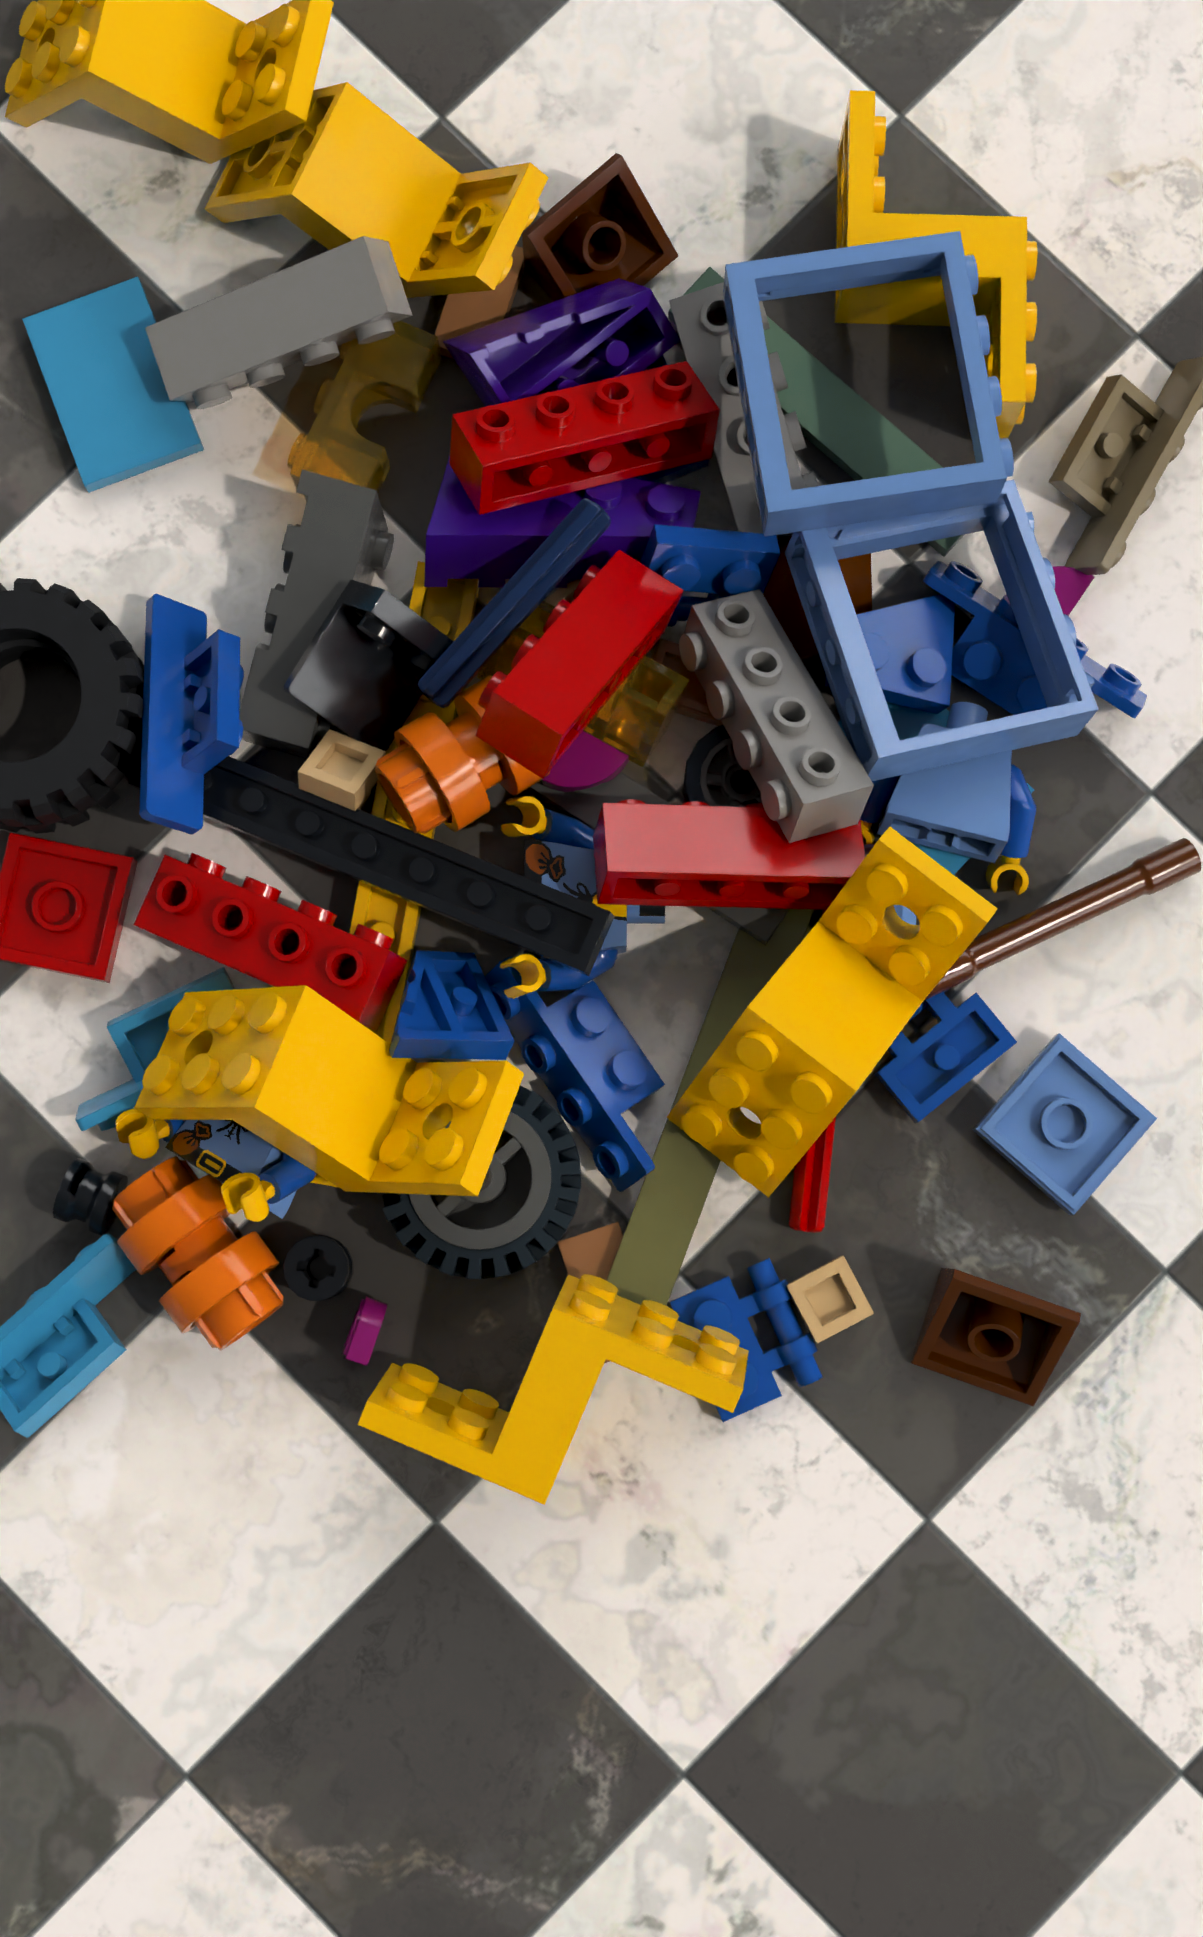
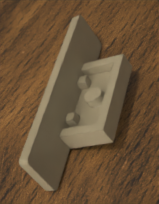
(1121, 457)

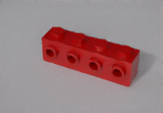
(582, 436)
(576, 663)
(716, 858)
(270, 940)

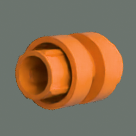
(445, 769)
(182, 1230)

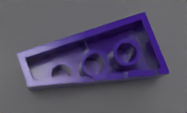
(501, 541)

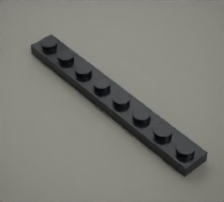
(405, 864)

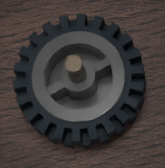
(520, 1207)

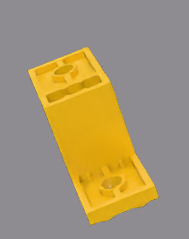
(172, 68)
(367, 176)
(997, 242)
(830, 1012)
(329, 1091)
(530, 1442)

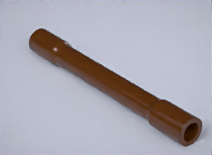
(1141, 878)

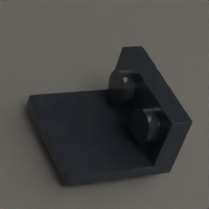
(367, 664)

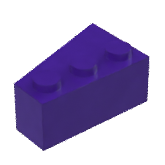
(565, 343)

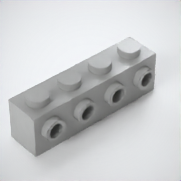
(280, 322)
(708, 350)
(774, 716)

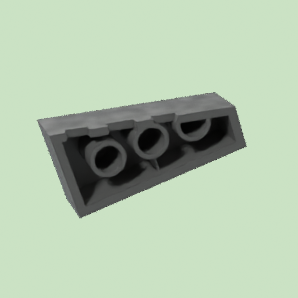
(337, 542)

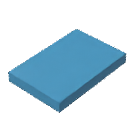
(110, 385)

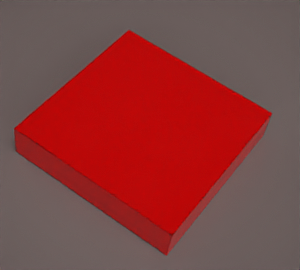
(63, 906)

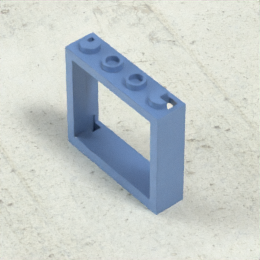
(879, 497)
(851, 672)

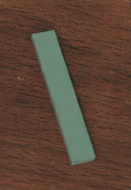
(836, 416)

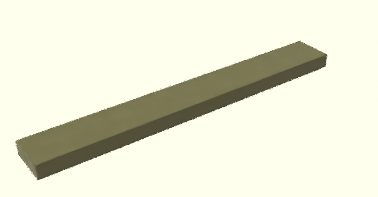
(684, 1169)

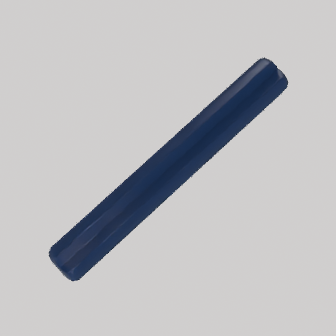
(514, 603)

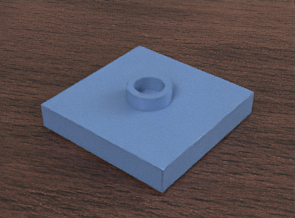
(1064, 1124)

